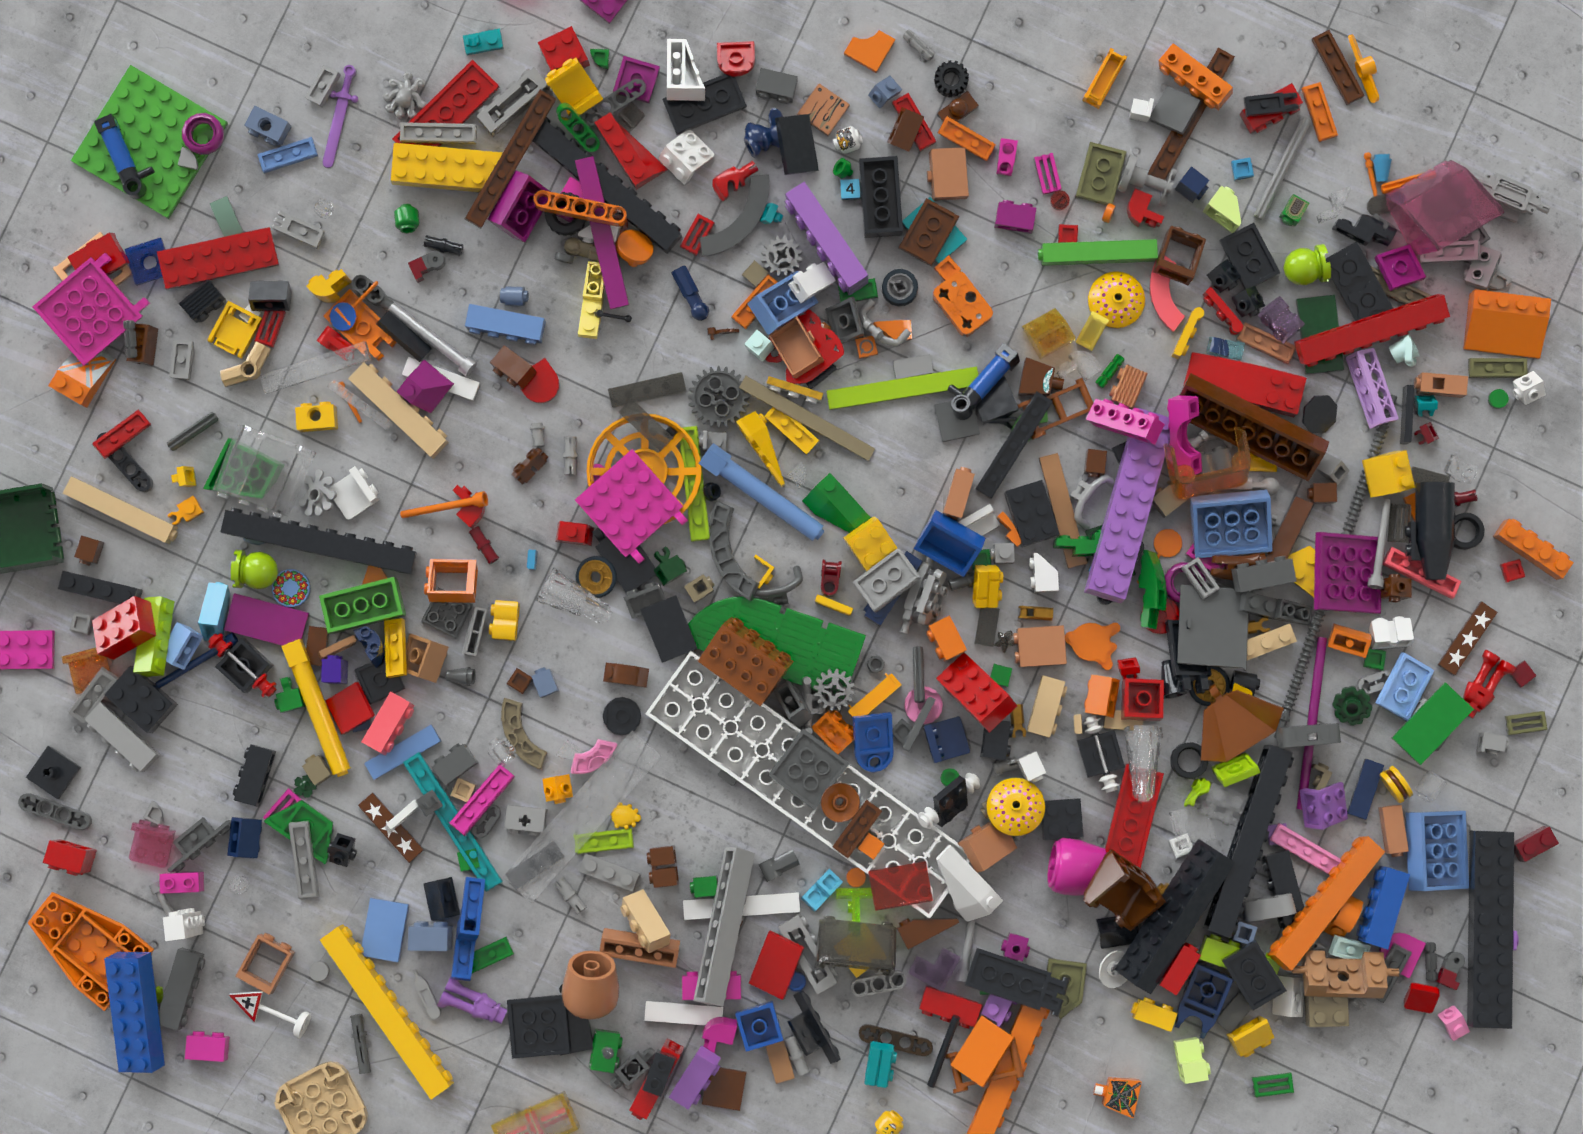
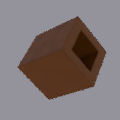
(1095, 463)
(1322, 493)
(88, 550)

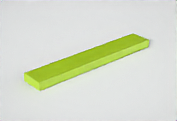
(697, 510)

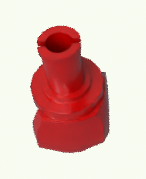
(733, 175)

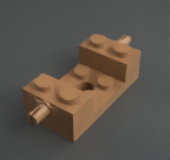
(1365, 976)

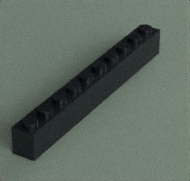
(638, 211)
(318, 542)

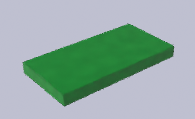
(1432, 723)

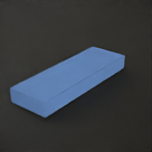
(287, 155)

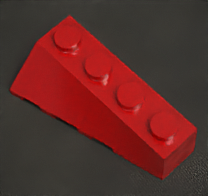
(631, 155)

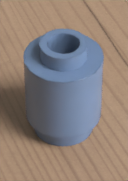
(514, 296)

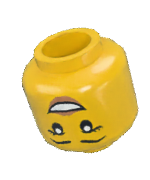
(889, 1123)

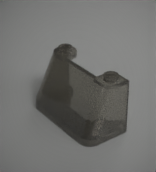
(856, 945)

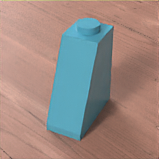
(214, 610)

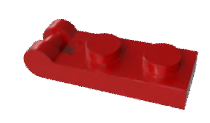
(1223, 311)

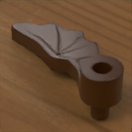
(712, 331)

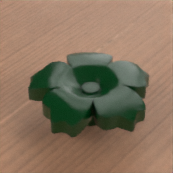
(305, 786)

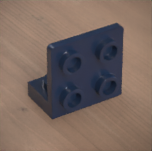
(946, 739)

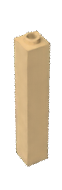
(121, 510)

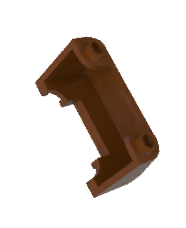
(1123, 890)

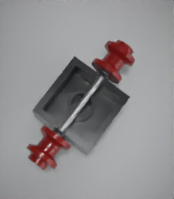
(243, 665)

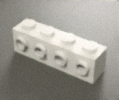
(183, 924)

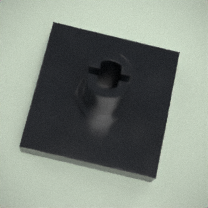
(53, 772)

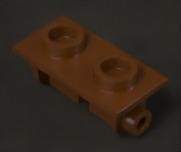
(524, 470)

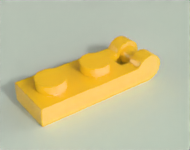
(1188, 332)

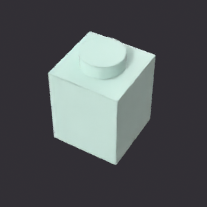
(759, 345)

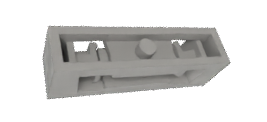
(491, 117)
(824, 981)

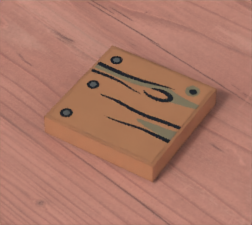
(824, 109)

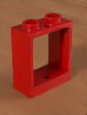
(1180, 968)

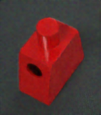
(574, 533)

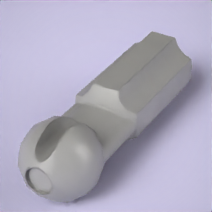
(1268, 483)

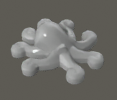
(405, 96)
(318, 494)

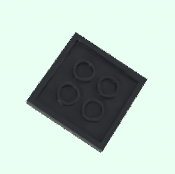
(538, 1026)

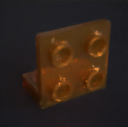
(84, 667)

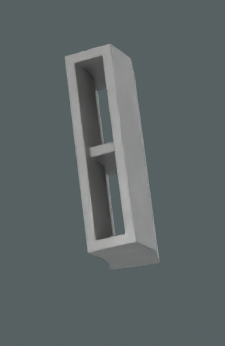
(470, 631)

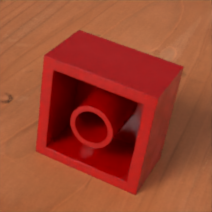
(562, 47)
(1142, 699)
(69, 856)

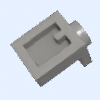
(709, 438)

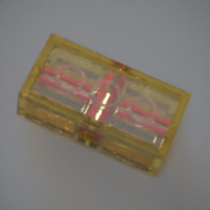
(545, 1117)

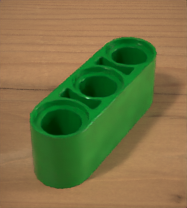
(582, 135)

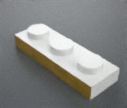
(794, 390)

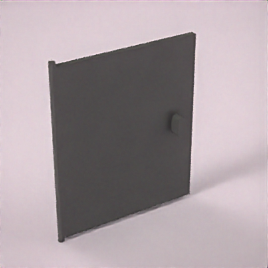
(1215, 629)

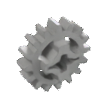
(774, 251)
(835, 681)

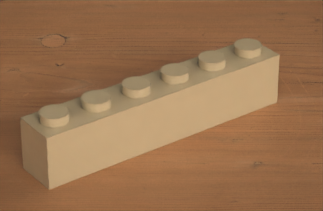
(398, 410)

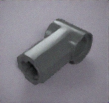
(776, 866)

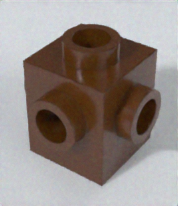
(1396, 588)

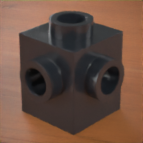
(1224, 276)
(1248, 302)
(342, 850)

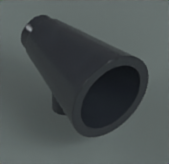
(1170, 683)

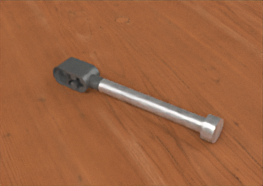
(466, 365)

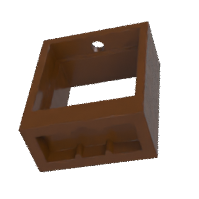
(1173, 270)

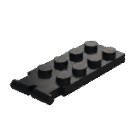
(1016, 981)

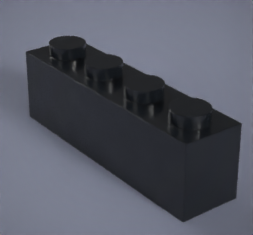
(97, 588)
(1282, 881)

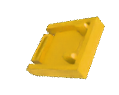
(233, 333)

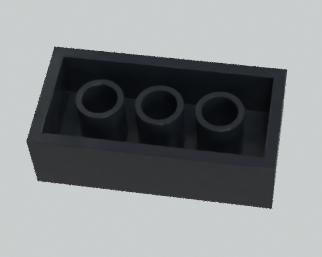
(880, 196)

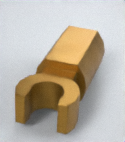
(1254, 626)
(1017, 719)

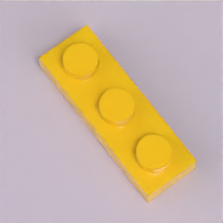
(792, 430)
(395, 648)

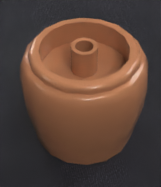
(590, 985)

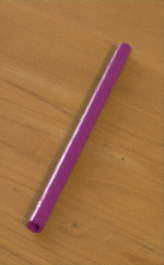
(1312, 714)

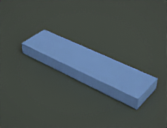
(402, 751)

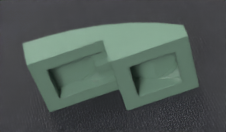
(226, 217)

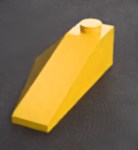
(757, 434)

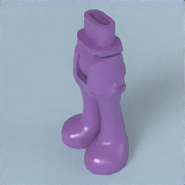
(483, 1006)

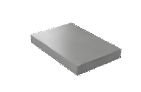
(887, 580)

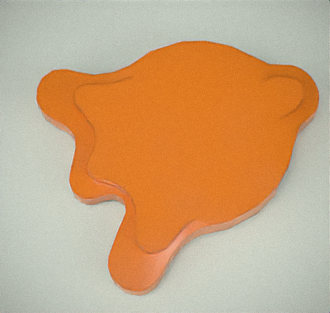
(1093, 642)

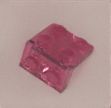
(151, 843)

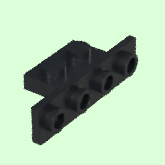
(810, 1031)

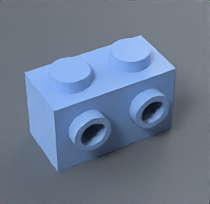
(182, 645)

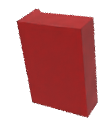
(96, 248)

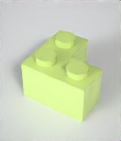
(1189, 1060)

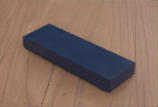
(1365, 789)

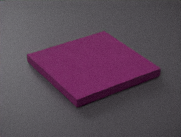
(1343, 573)

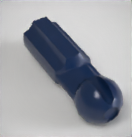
(690, 292)

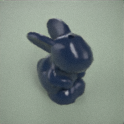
(759, 137)

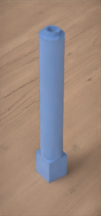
(720, 463)

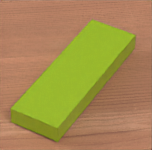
(609, 841)

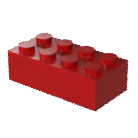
(976, 692)

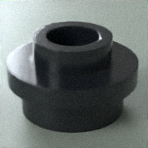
(711, 491)

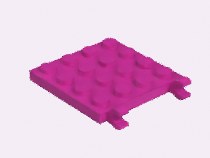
(88, 310)
(630, 504)

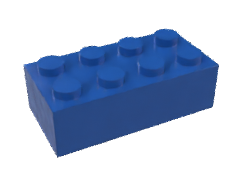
(1383, 907)

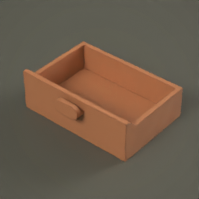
(948, 174)
(796, 347)
(986, 846)

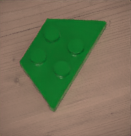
(320, 826)

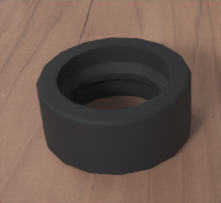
(1479, 531)
(1174, 761)

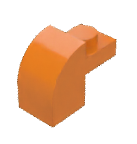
(1345, 918)

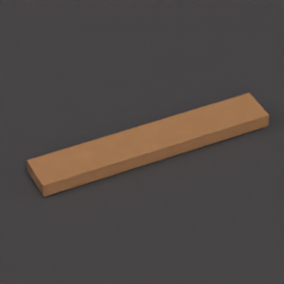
(1061, 504)

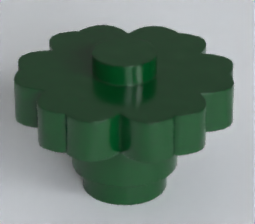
(1352, 705)

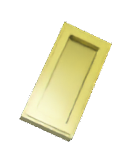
(1092, 331)

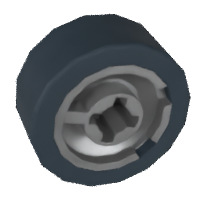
(904, 296)

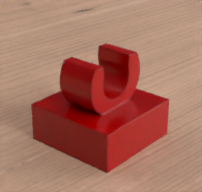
(1128, 666)

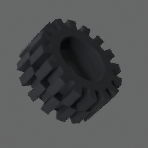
(955, 68)

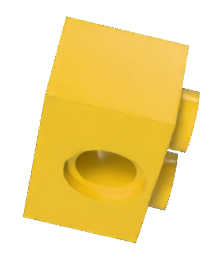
(327, 421)

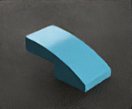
(821, 890)

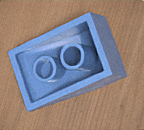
(778, 305)

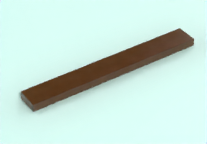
(1175, 142)
(510, 159)

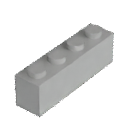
(121, 737)

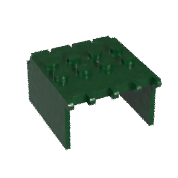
(28, 529)

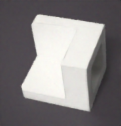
(1141, 109)

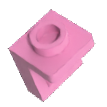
(1454, 1022)

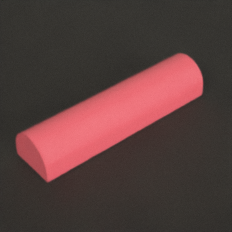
(1399, 562)

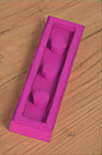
(482, 800)

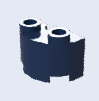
(375, 646)

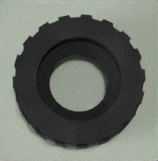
(565, 228)

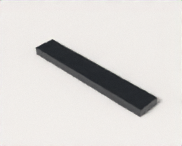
(1014, 444)

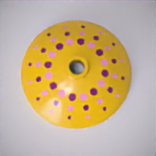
(1103, 302)
(1015, 820)

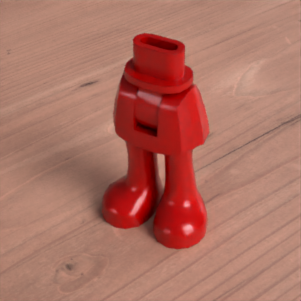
(1479, 696)

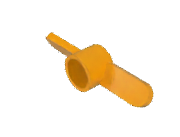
(1365, 69)

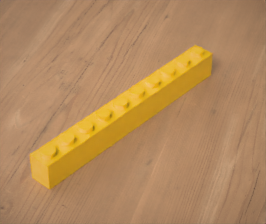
(386, 1011)

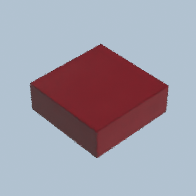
(1523, 674)

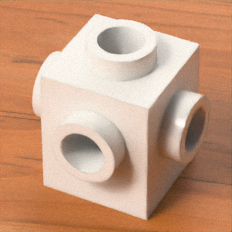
(1529, 388)

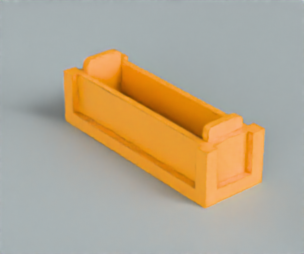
(1104, 79)
(875, 696)

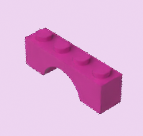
(1181, 412)

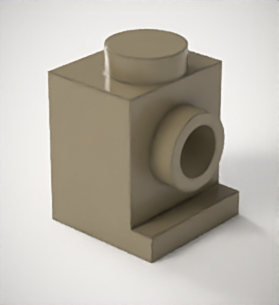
(692, 590)

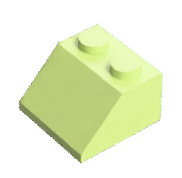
(1224, 209)

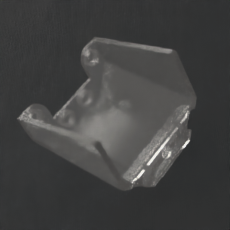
(263, 471)

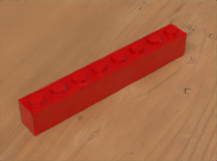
(1372, 329)

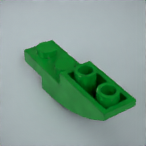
(1081, 546)
(1154, 583)

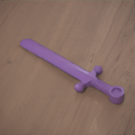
(339, 115)

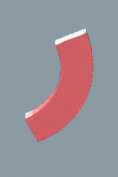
(1162, 300)

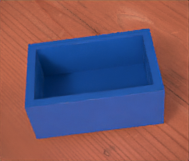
(949, 543)

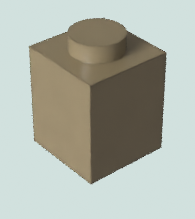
(317, 769)

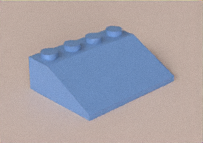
(1231, 523)
(1437, 850)

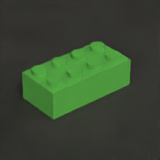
(362, 605)

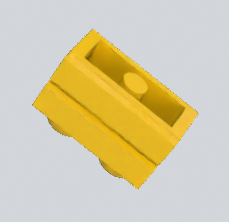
(986, 586)

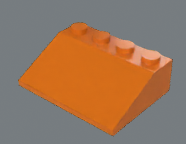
(1506, 323)

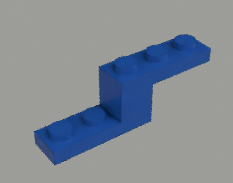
(468, 929)

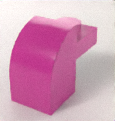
(719, 1030)

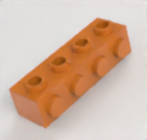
(1195, 77)
(1533, 549)

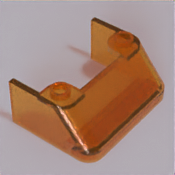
(1187, 484)

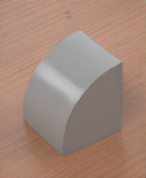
(1332, 468)

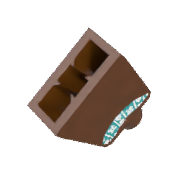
(1039, 378)

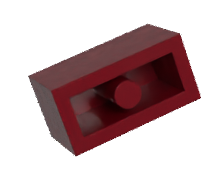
(1534, 843)

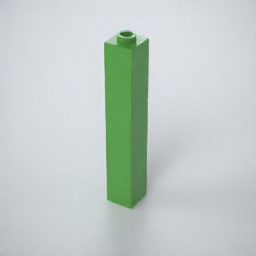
(1098, 252)

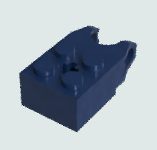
(1201, 1004)

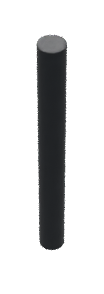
(943, 1051)

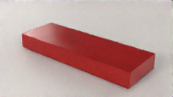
(924, 136)
(121, 434)

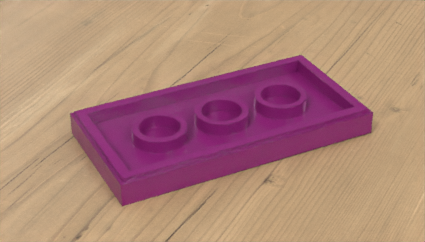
(265, 620)

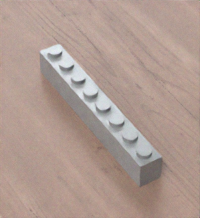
(724, 926)

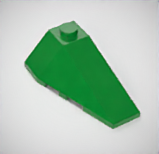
(834, 504)

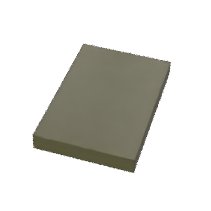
(1100, 174)

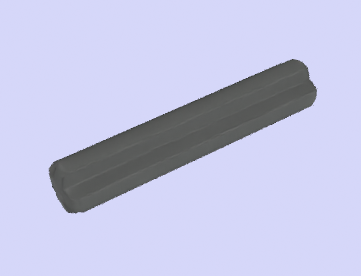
(192, 431)
(918, 674)

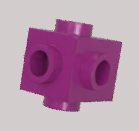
(1015, 940)

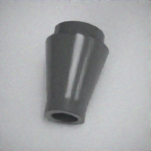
(462, 676)

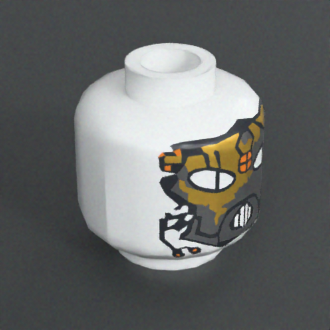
(848, 140)

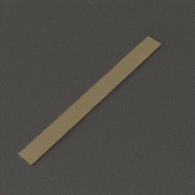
(807, 418)

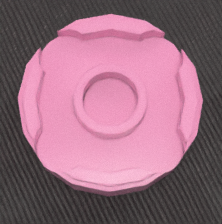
(913, 709)

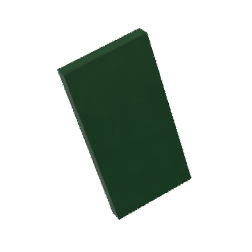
(1319, 316)

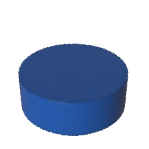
(798, 982)

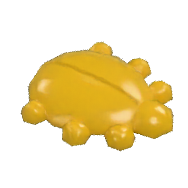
(625, 816)

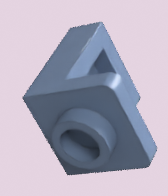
(884, 91)

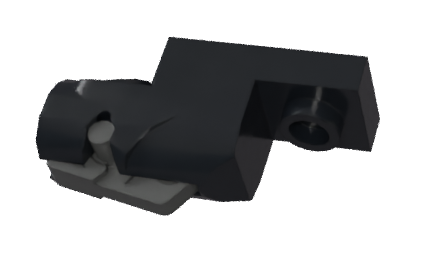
(1367, 228)

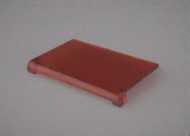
(900, 886)

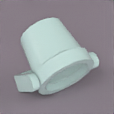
(1405, 351)

